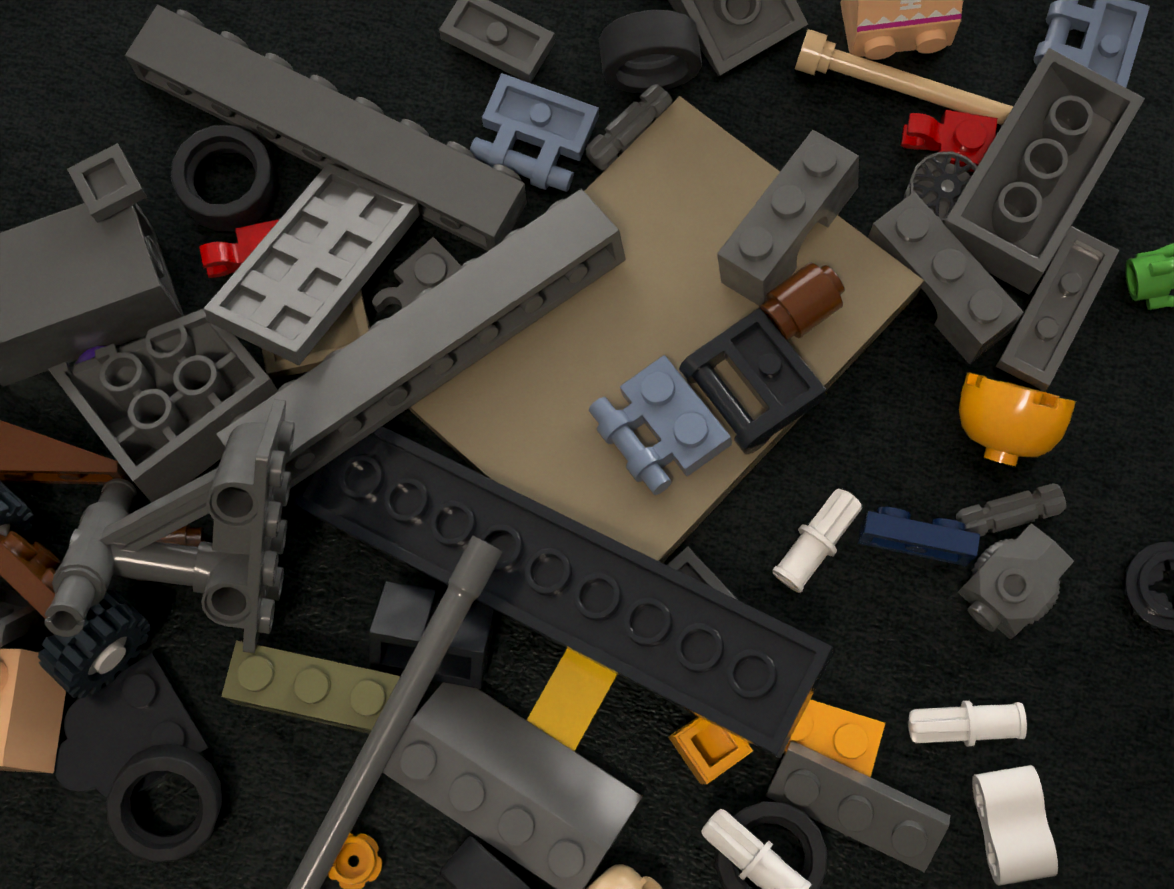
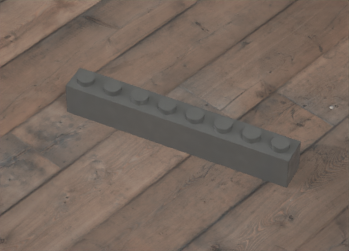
(326, 126)
(442, 332)

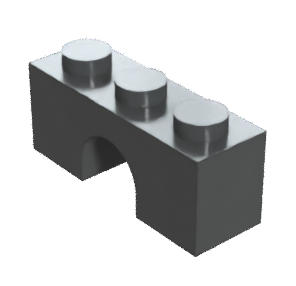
(805, 192)
(968, 301)

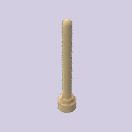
(820, 55)

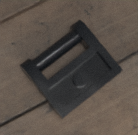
(766, 367)

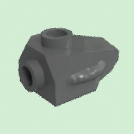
(1016, 581)

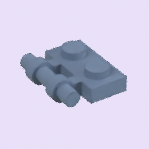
(1109, 38)
(538, 118)
(674, 416)

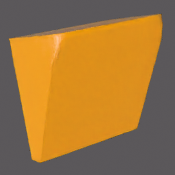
(708, 749)

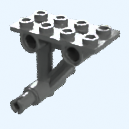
(233, 572)

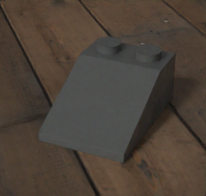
(740, 28)

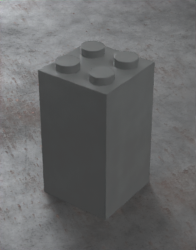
(78, 288)

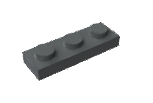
(1057, 309)
(858, 806)

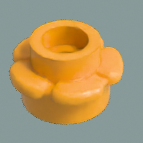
(369, 863)

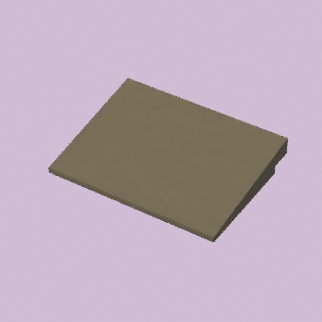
(676, 203)

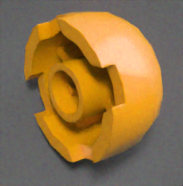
(1012, 418)

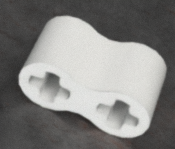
(1015, 825)

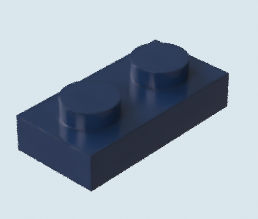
(941, 540)

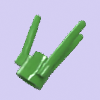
(1152, 277)

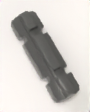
(628, 127)
(1013, 510)

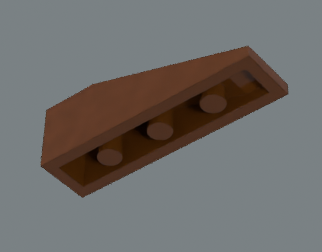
(41, 459)

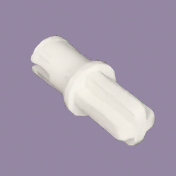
(817, 540)
(967, 723)
(750, 854)

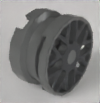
(940, 181)

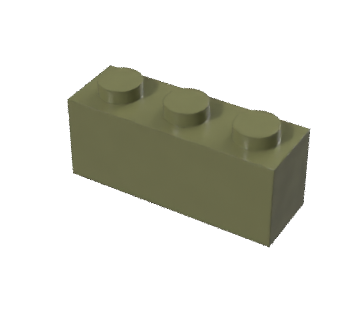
(307, 687)

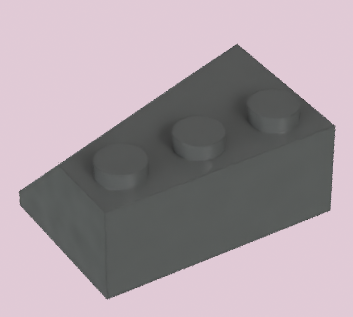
(166, 399)

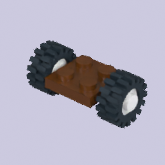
(110, 628)

